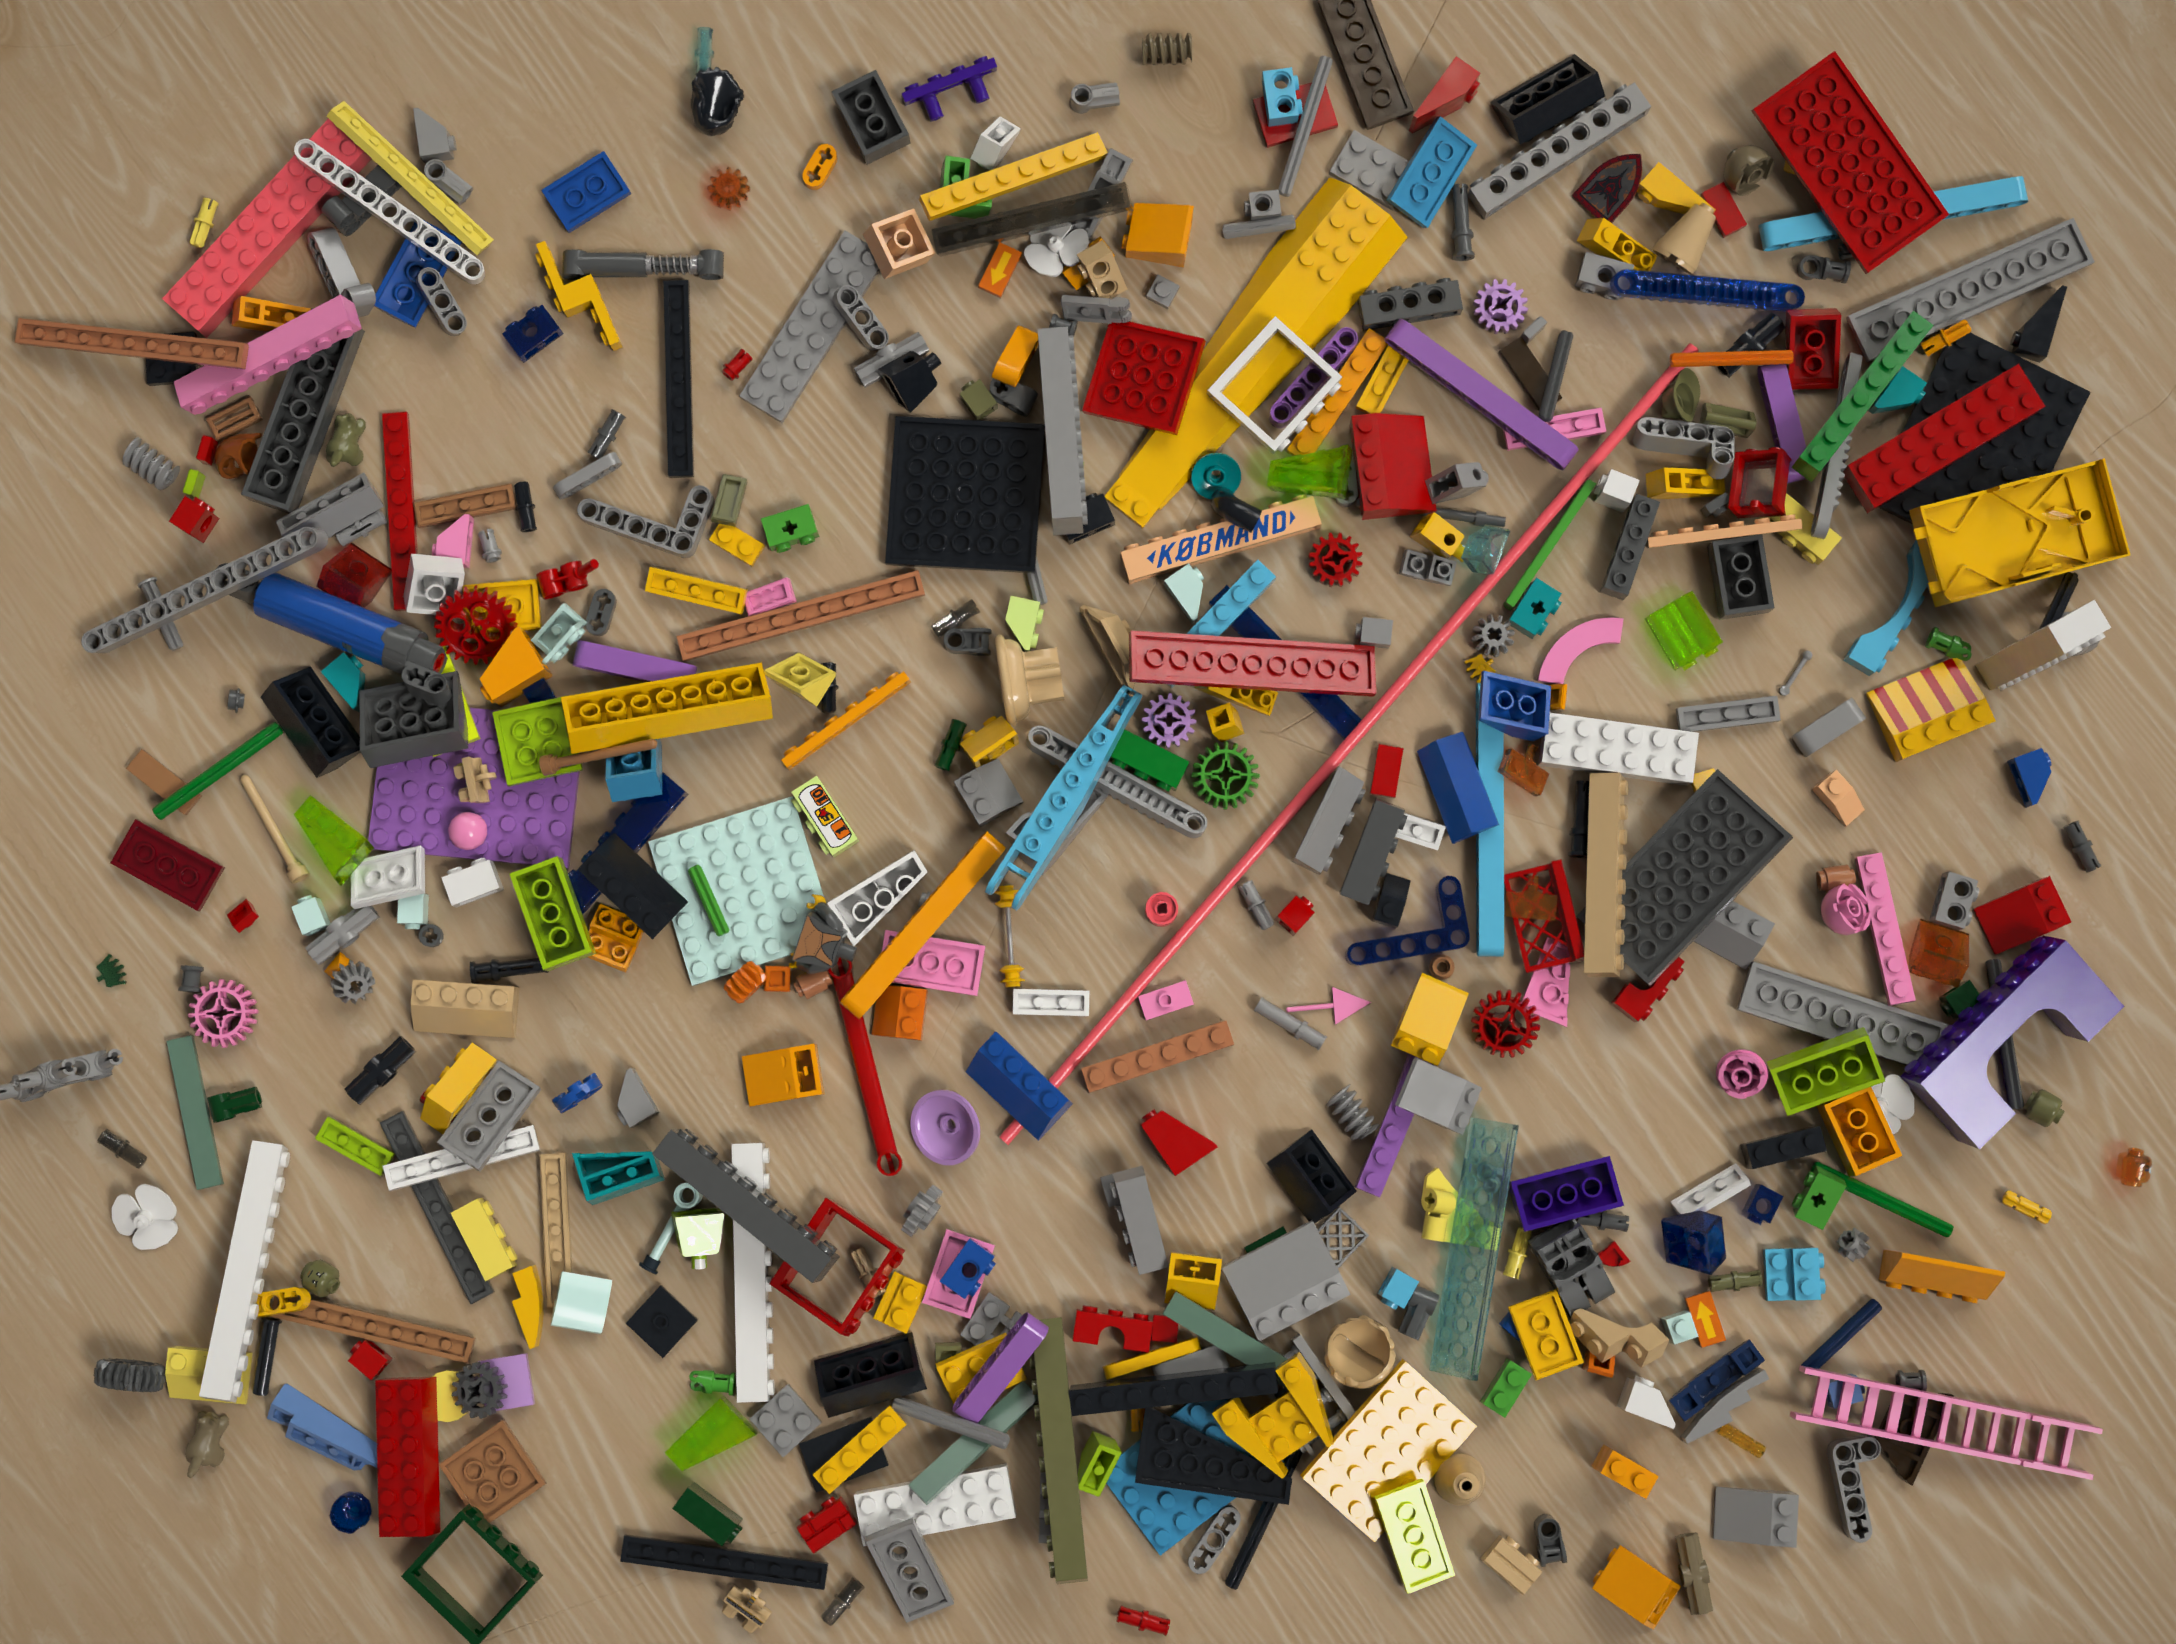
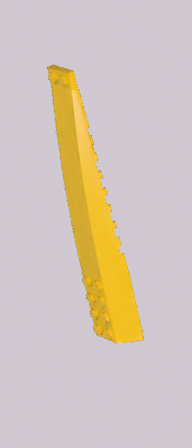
(1310, 287)

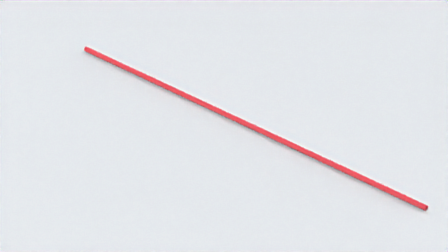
(1357, 734)

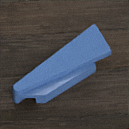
(321, 1430)

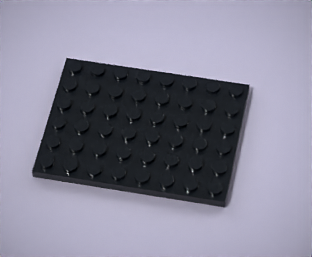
(2014, 455)

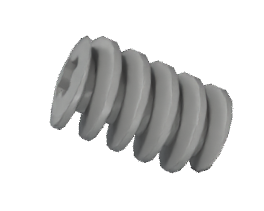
(148, 466)
(1352, 1114)

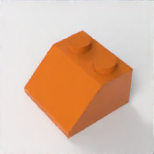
(900, 1013)

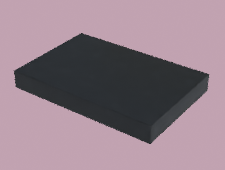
(823, 1447)

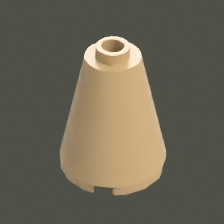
(1687, 238)
(1453, 1473)

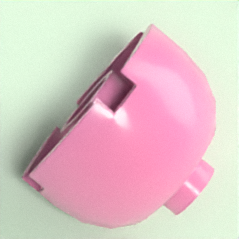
(1845, 910)

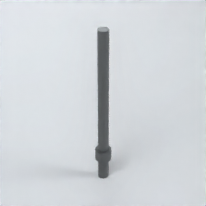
(1479, 518)

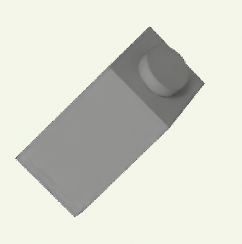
(433, 138)
(635, 1101)

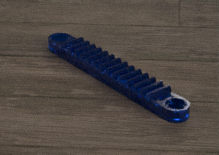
(1707, 290)

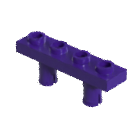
(959, 75)

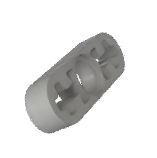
(587, 475)
(1231, 1527)

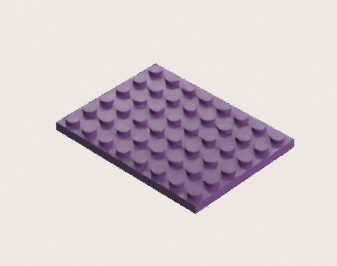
(523, 821)

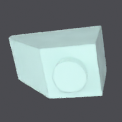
(1186, 590)

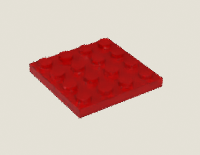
(1144, 376)

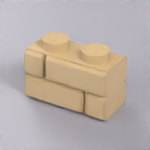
(1511, 1564)

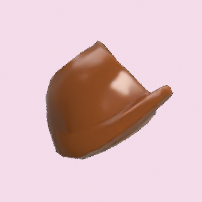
(239, 449)

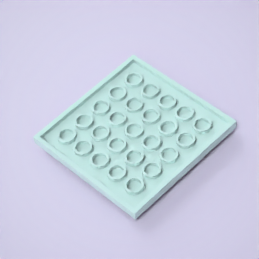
(759, 879)

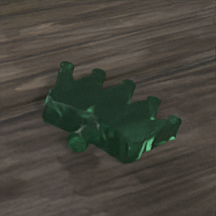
(109, 972)

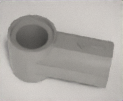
(1098, 97)
(448, 182)

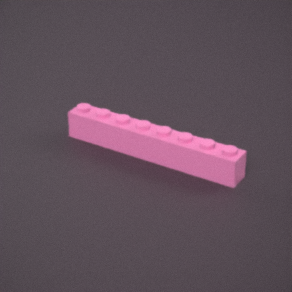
(270, 355)

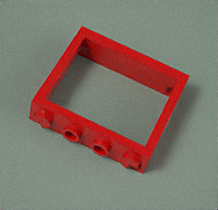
(819, 1223)

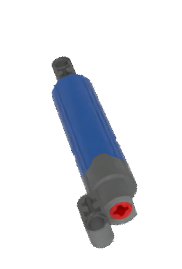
(351, 630)

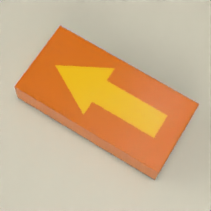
(1000, 270)
(1705, 1319)

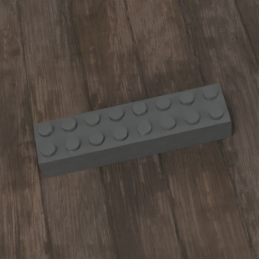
(299, 426)
(747, 1205)

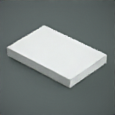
(388, 877)

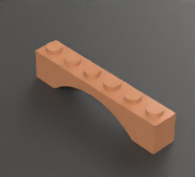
(1157, 1056)

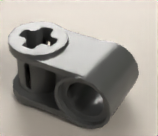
(1016, 399)
(970, 641)
(1549, 1546)

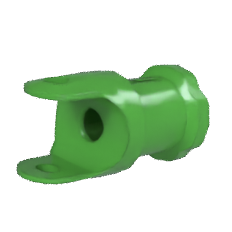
(1950, 645)
(710, 1381)

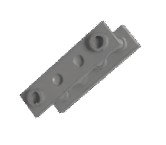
(1329, 1392)

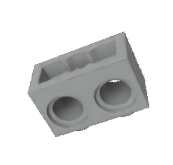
(1948, 898)

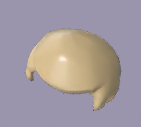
(1359, 1352)

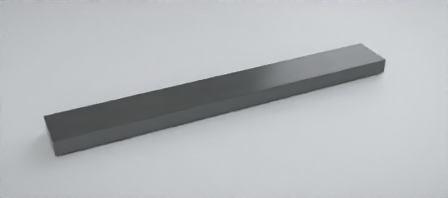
(438, 1210)

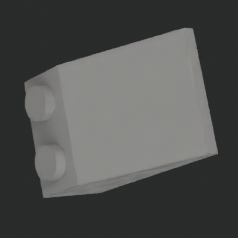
(1438, 1096)
(1756, 1516)

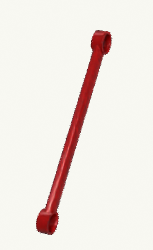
(867, 1074)

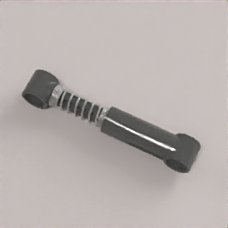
(579, 263)

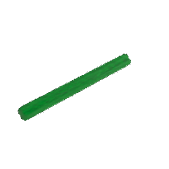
(217, 771)
(1891, 1203)

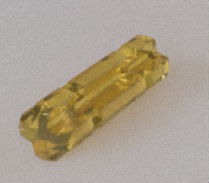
(1742, 1440)

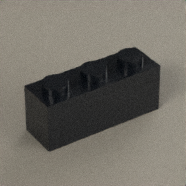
(1783, 1147)

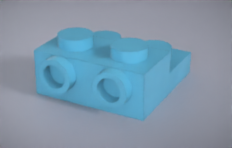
(1793, 1274)

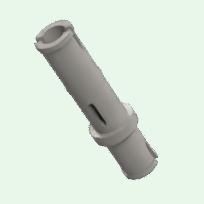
(1290, 1023)

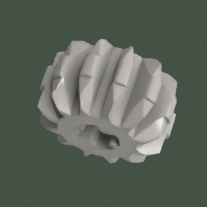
(1493, 644)
(362, 982)

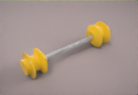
(1011, 971)

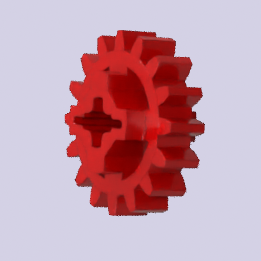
(1333, 549)

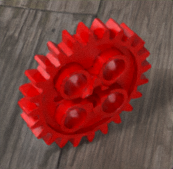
(456, 634)

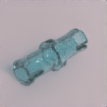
(704, 48)

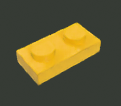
(737, 543)

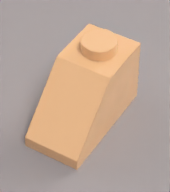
(1839, 797)

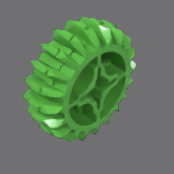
(1213, 775)

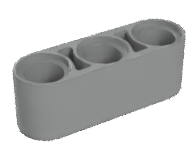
(441, 289)
(872, 323)
(1828, 727)
(1207, 1358)

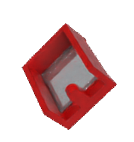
(1759, 483)

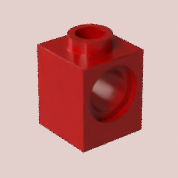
(369, 1358)

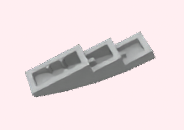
(1111, 173)
(1716, 1412)

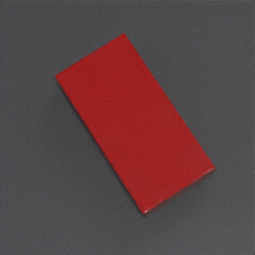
(1726, 211)
(1386, 771)

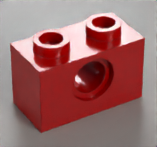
(194, 518)

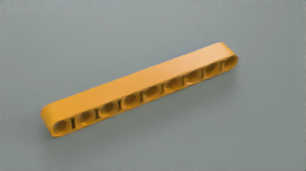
(922, 925)

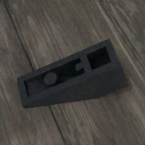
(2035, 336)

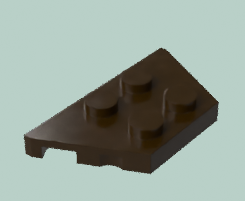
(1907, 1456)

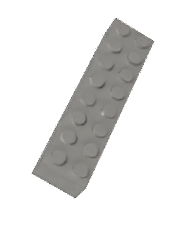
(1062, 431)

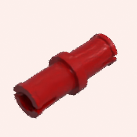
(1143, 1620)

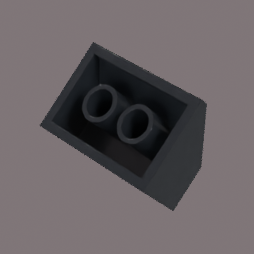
(1311, 1177)

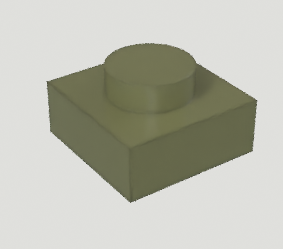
(946, 1350)

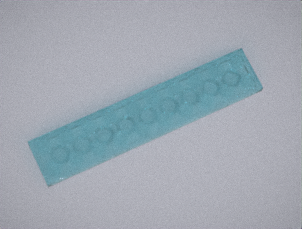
(1474, 1248)

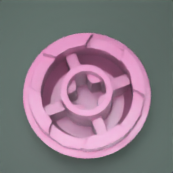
(1741, 1073)

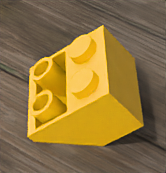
(1194, 1278)

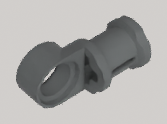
(1825, 269)

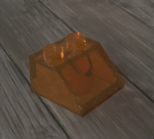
(1939, 953)

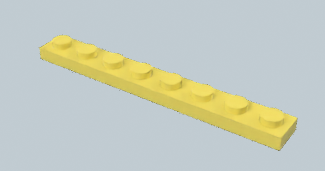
(410, 177)

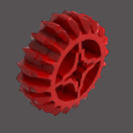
(1495, 1019)

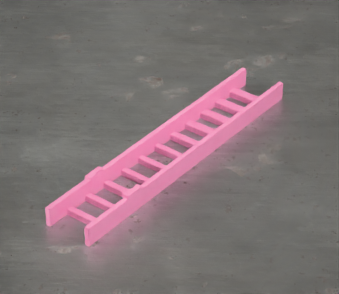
(1923, 1396)

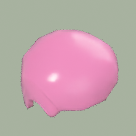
(467, 831)

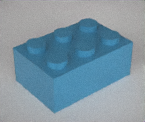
(635, 774)

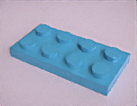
(1431, 172)

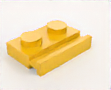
(900, 1302)

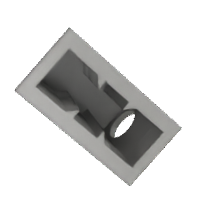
(1467, 476)

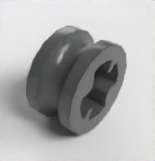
(425, 941)

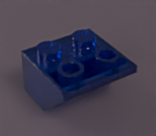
(1694, 1241)

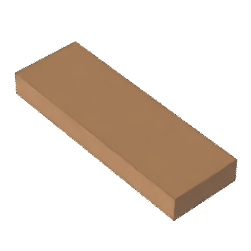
(159, 778)

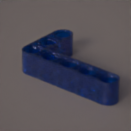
(1419, 938)

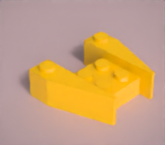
(1284, 1422)

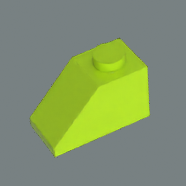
(1097, 1463)

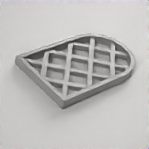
(1340, 1235)

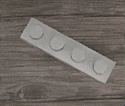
(1728, 714)

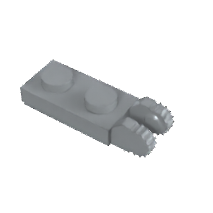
(1096, 309)

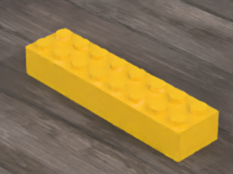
(666, 707)

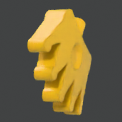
(1480, 665)

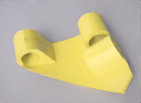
(1439, 1203)

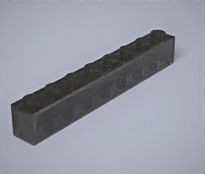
(1032, 219)

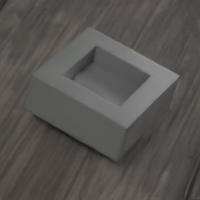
(1716, 506)

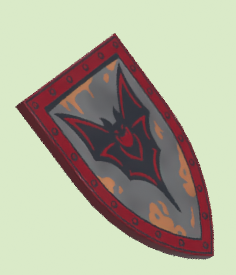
(1611, 186)

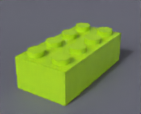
(552, 913)

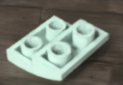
(581, 1302)

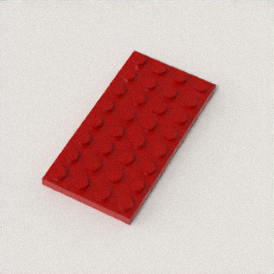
(1850, 162)

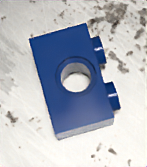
(954, 1276)

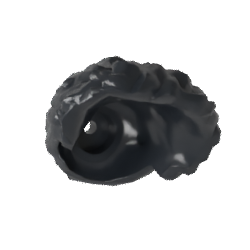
(715, 100)

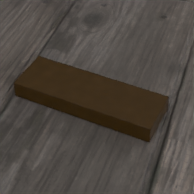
(1526, 369)

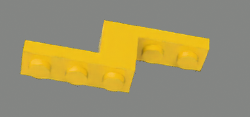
(577, 296)

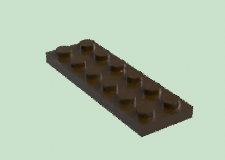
(1366, 60)

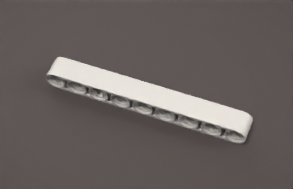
(384, 201)

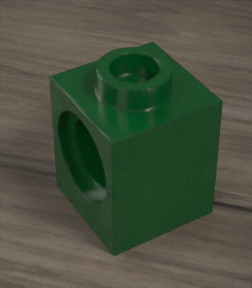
(1959, 999)

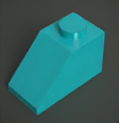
(1900, 392)
(347, 678)

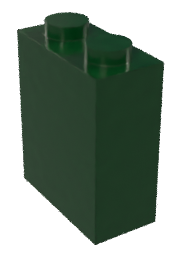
(708, 1514)

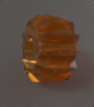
(727, 179)

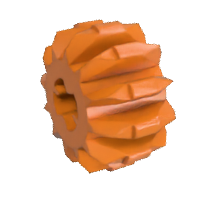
(745, 982)

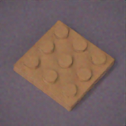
(493, 1472)

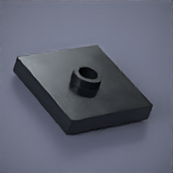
(662, 1321)

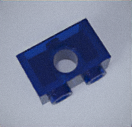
(529, 346)

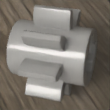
(1853, 1244)

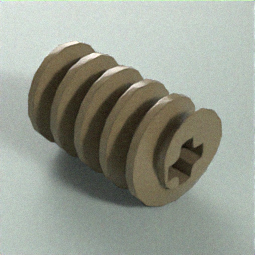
(1167, 48)

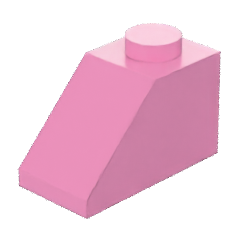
(456, 540)

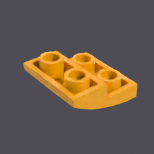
(614, 938)

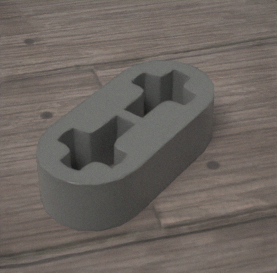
(595, 610)

